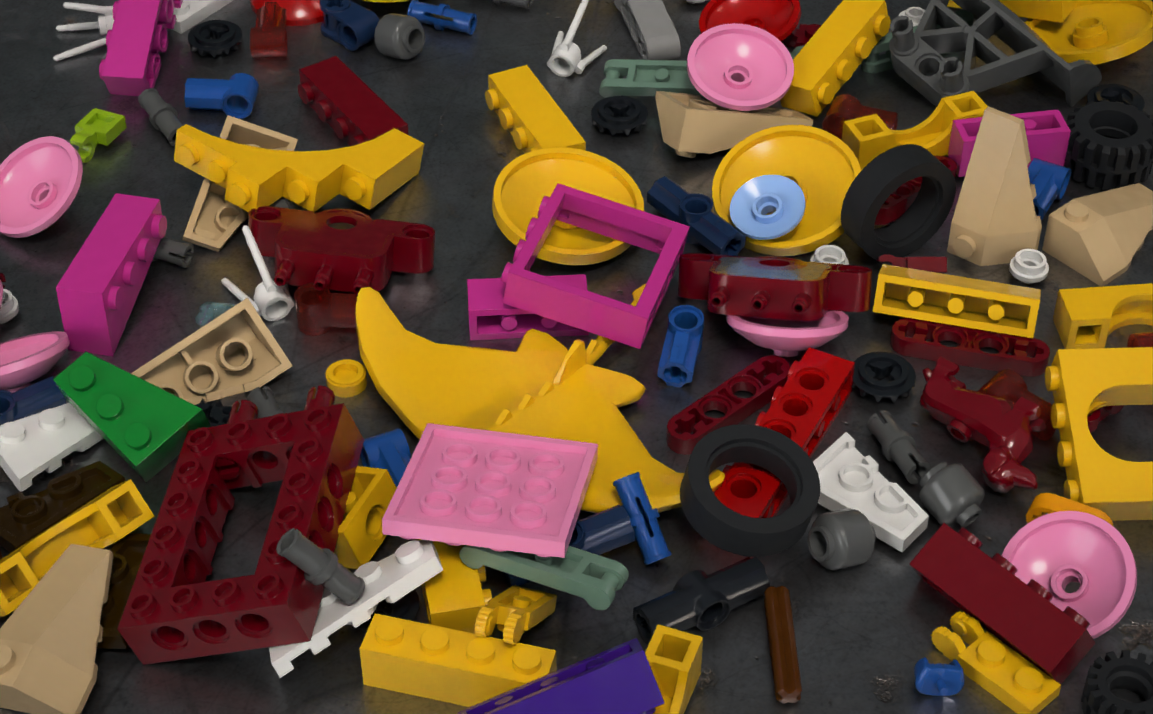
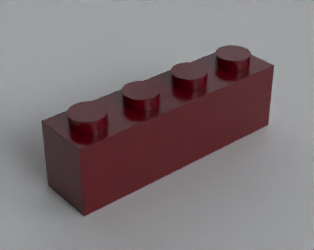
(346, 102)
(1003, 603)

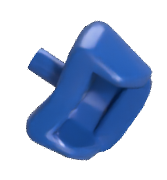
(938, 678)

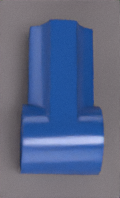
(232, 96)
(1050, 184)
(681, 345)
(387, 452)

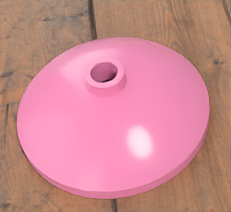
(740, 67)
(38, 185)
(790, 336)
(30, 358)
(1082, 550)

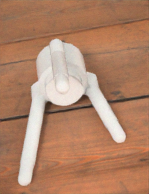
(104, 23)
(566, 54)
(270, 300)

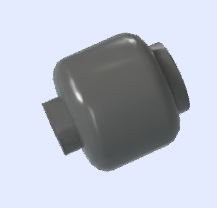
(399, 36)
(951, 494)
(841, 539)

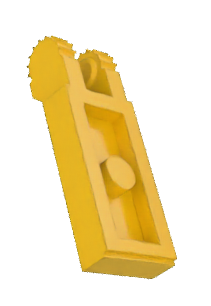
(514, 612)
(995, 665)

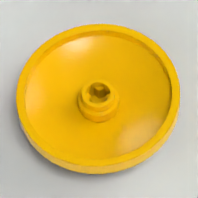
(1099, 30)
(809, 157)
(535, 175)

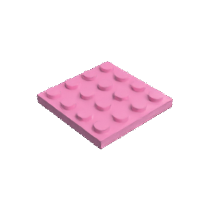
(492, 490)

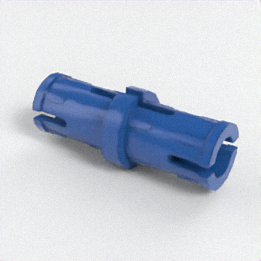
(461, 21)
(642, 518)

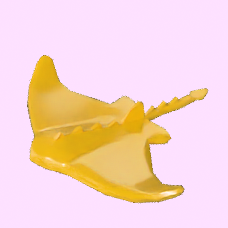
(524, 392)

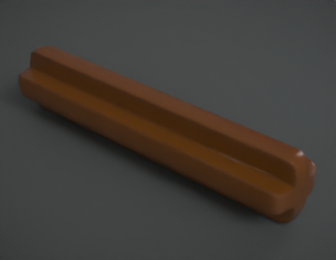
(782, 645)

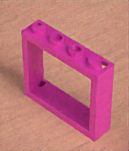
(582, 307)

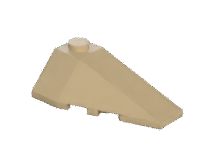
(705, 127)
(996, 199)
(214, 218)
(1101, 231)
(219, 358)
(54, 636)

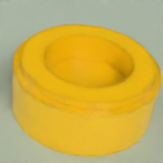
(346, 378)

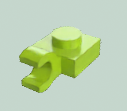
(97, 128)

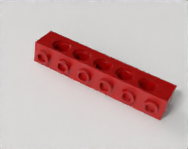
(800, 411)

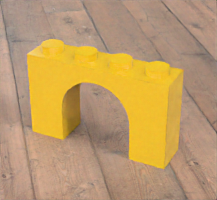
(1081, 384)

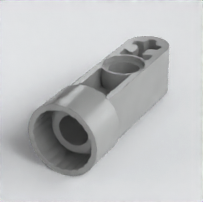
(650, 29)

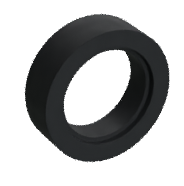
(878, 182)
(735, 531)

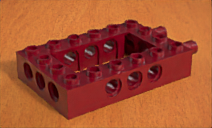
(170, 604)

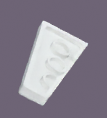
(386, 579)

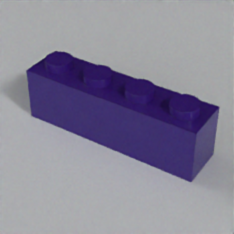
(602, 684)

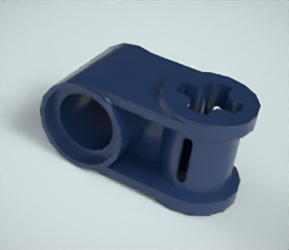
(348, 23)

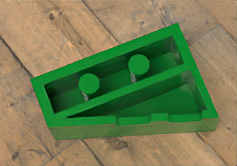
(130, 413)

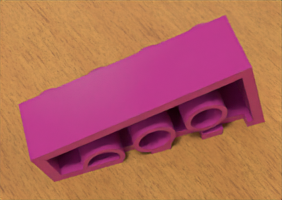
(135, 44)
(109, 272)

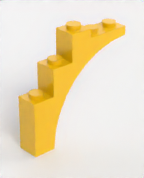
(307, 178)

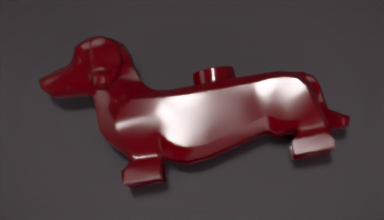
(988, 421)

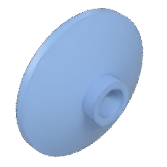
(763, 196)

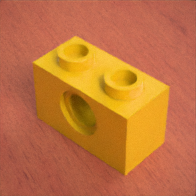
(362, 522)

